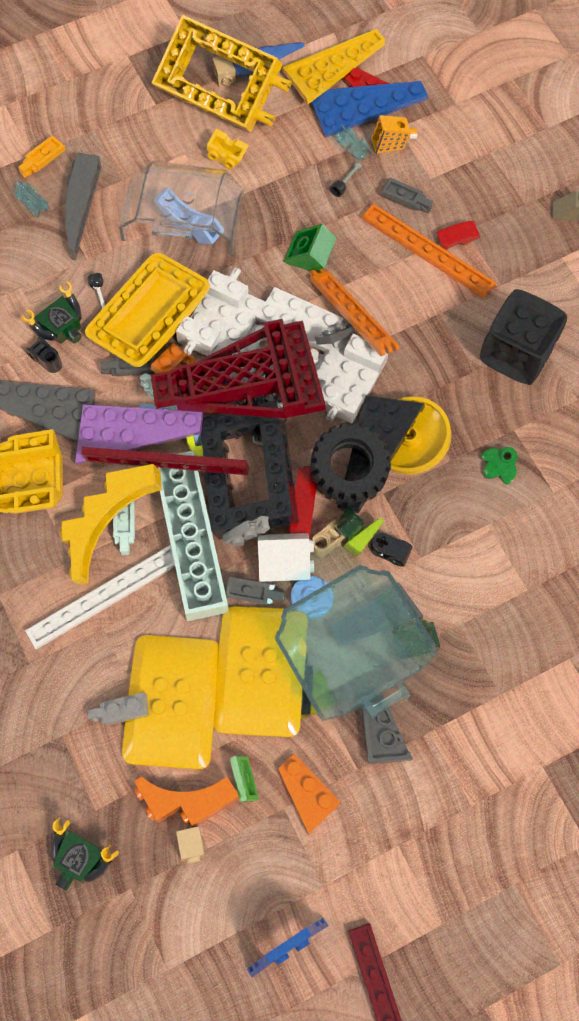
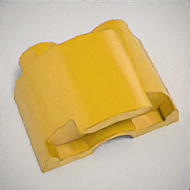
(225, 150)

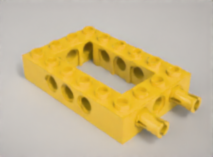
(266, 68)

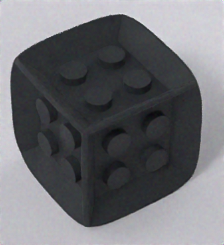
(523, 336)

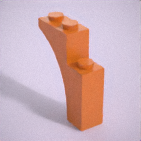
(196, 805)

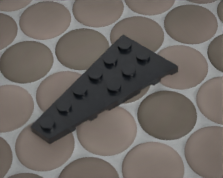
(392, 421)

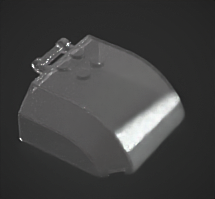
(183, 199)

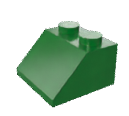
(310, 248)

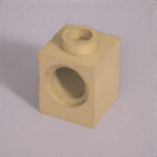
(224, 71)
(190, 845)

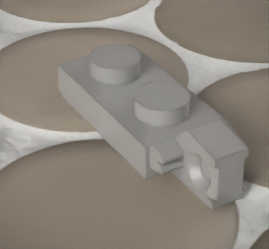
(246, 531)
(121, 709)

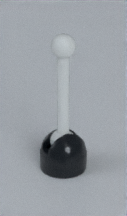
(96, 282)

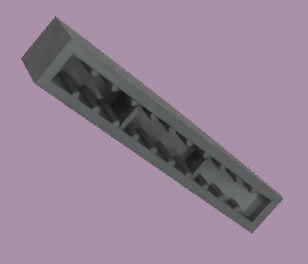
(79, 197)

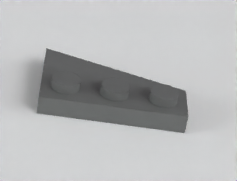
(382, 737)

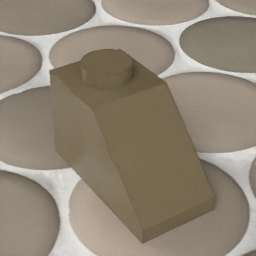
(566, 207)

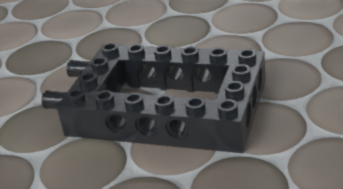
(281, 506)

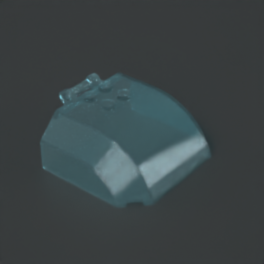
(354, 643)

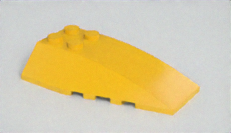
(30, 472)

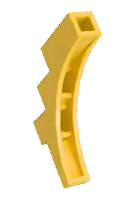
(83, 533)

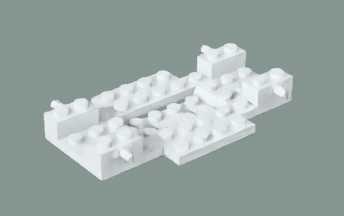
(230, 313)

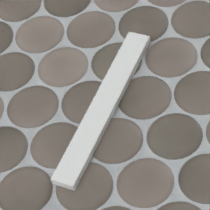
(101, 598)

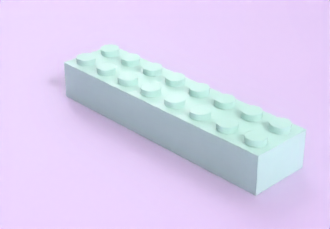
(192, 543)

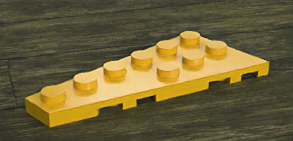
(323, 69)

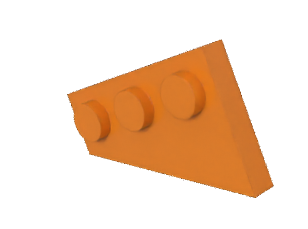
(308, 793)

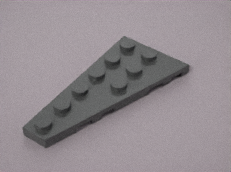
(46, 406)

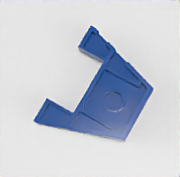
(280, 954)

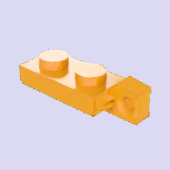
(41, 156)

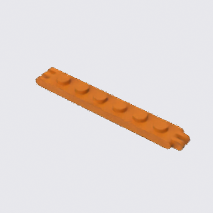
(353, 312)

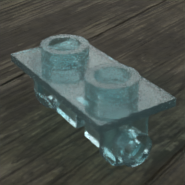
(348, 138)
(29, 198)

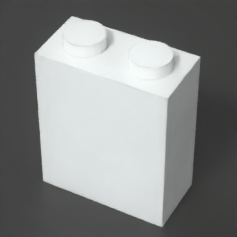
(285, 557)

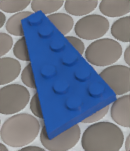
(364, 103)

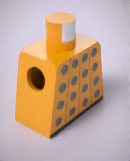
(392, 134)

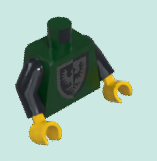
(58, 320)
(77, 857)

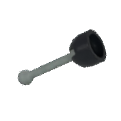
(338, 187)

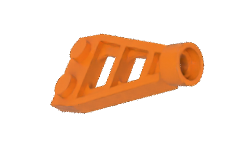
(174, 357)

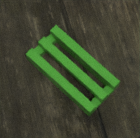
(244, 779)

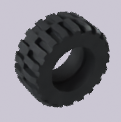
(359, 439)

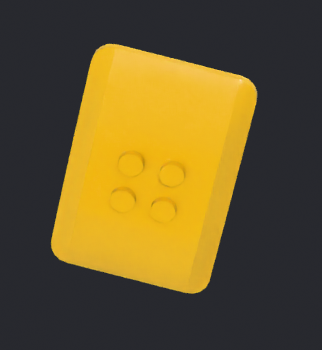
(147, 310)
(254, 680)
(181, 702)

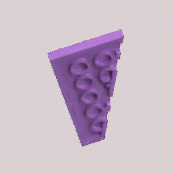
(133, 427)

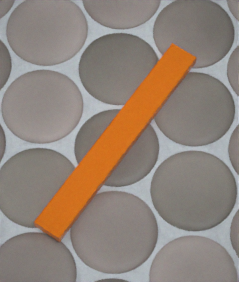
(429, 251)

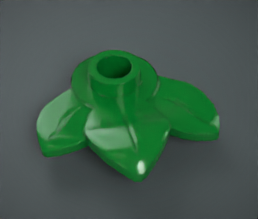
(499, 466)

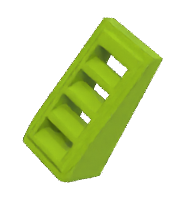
(360, 540)

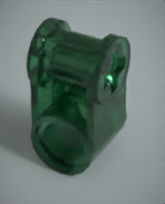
(350, 523)

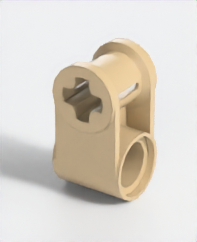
(330, 537)

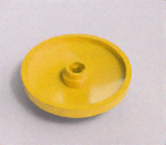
(424, 442)

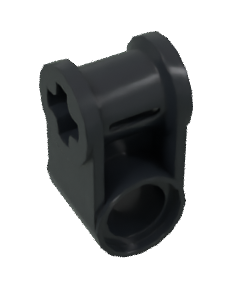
(42, 353)
(393, 549)

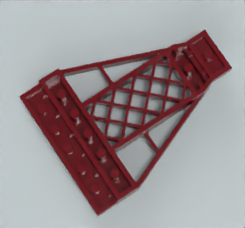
(292, 376)

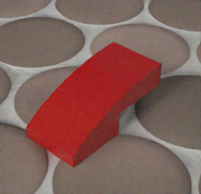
(455, 234)

